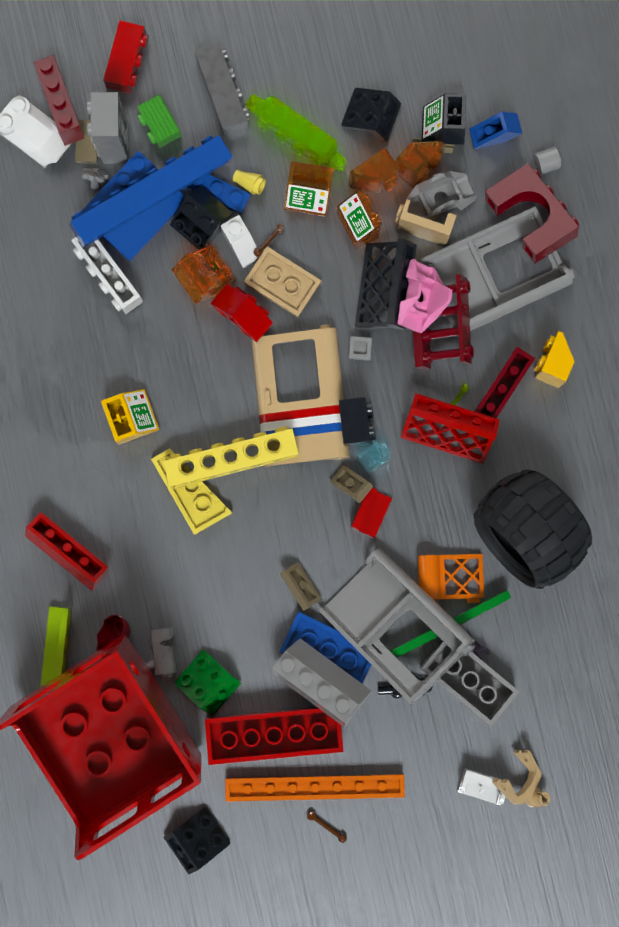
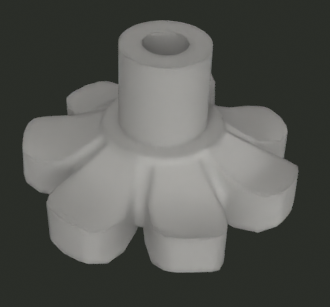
(95, 176)

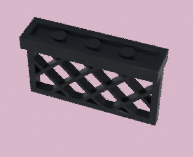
(397, 284)

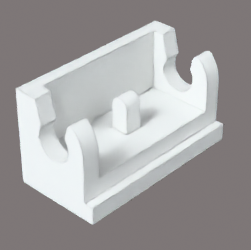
(480, 786)

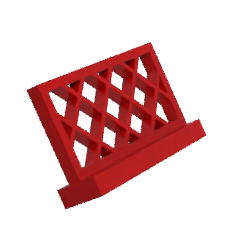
(453, 418)

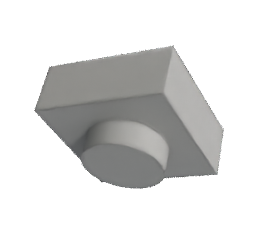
(360, 348)

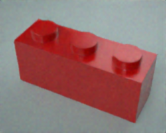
(125, 57)

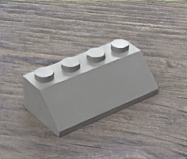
(321, 682)

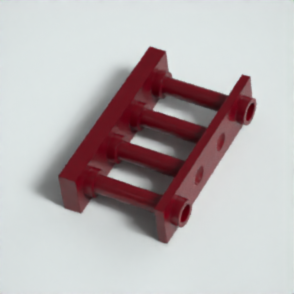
(422, 352)

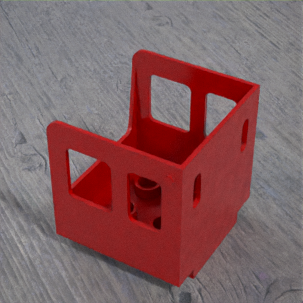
(107, 742)

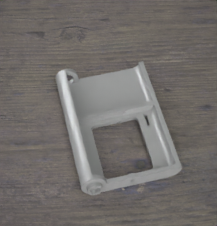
(484, 298)

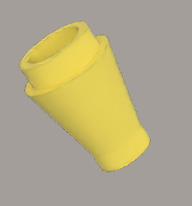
(250, 181)

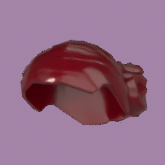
(112, 628)

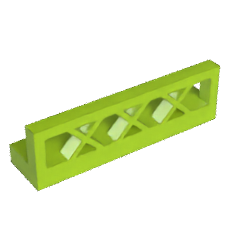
(56, 643)

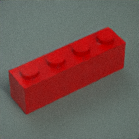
(66, 551)

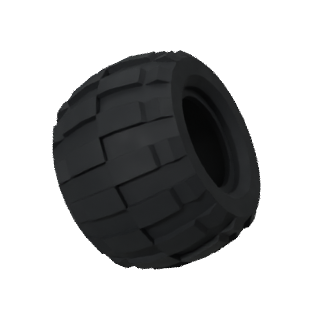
(533, 528)

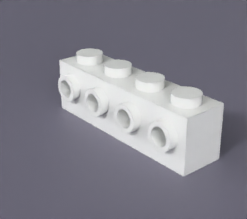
(110, 275)

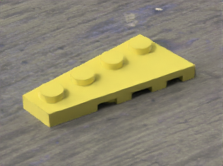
(196, 501)

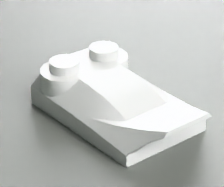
(31, 131)

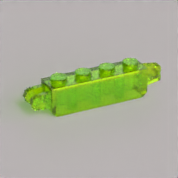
(296, 131)

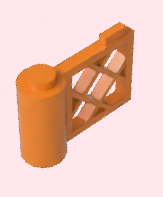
(432, 576)

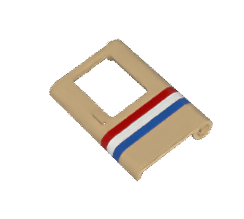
(313, 421)

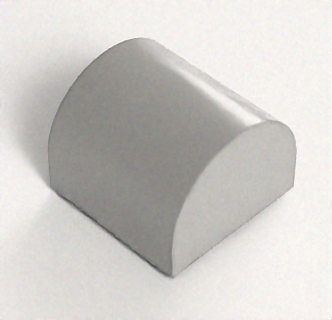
(547, 160)

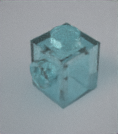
(374, 457)

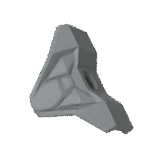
(451, 183)

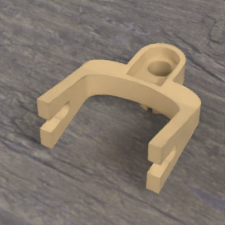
(530, 791)

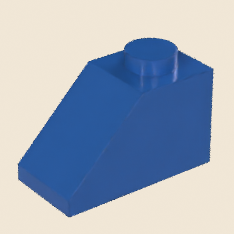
(496, 130)

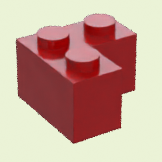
(242, 311)

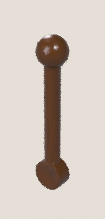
(279, 229)
(312, 816)

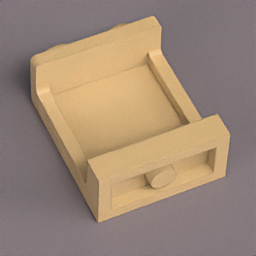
(423, 227)

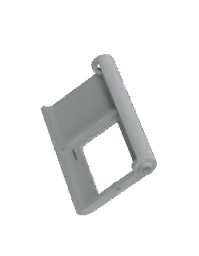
(375, 603)

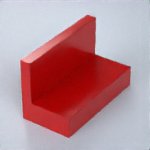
(371, 513)

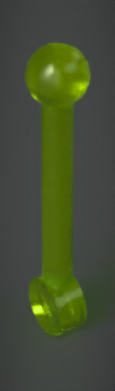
(464, 388)

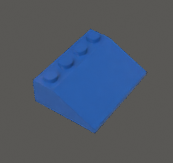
(136, 233)

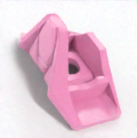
(437, 296)

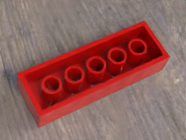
(271, 735)

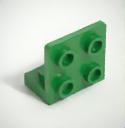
(207, 683)

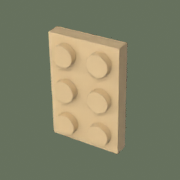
(282, 282)

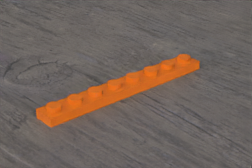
(314, 787)

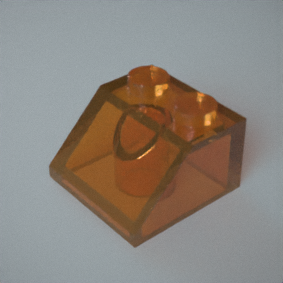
(375, 174)

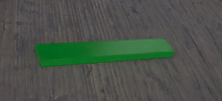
(460, 619)

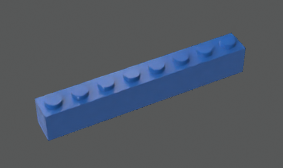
(150, 191)

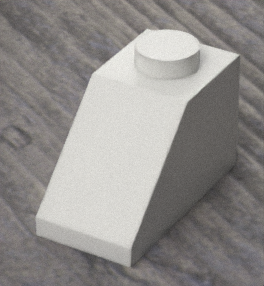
(240, 240)

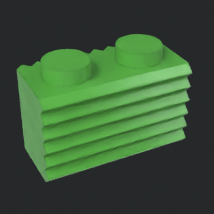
(159, 122)

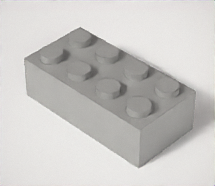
(108, 127)
(473, 684)

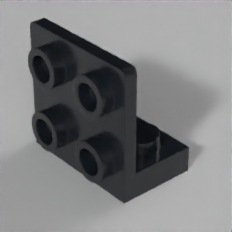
(372, 112)
(197, 841)

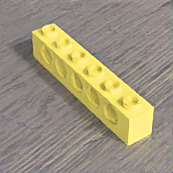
(174, 464)

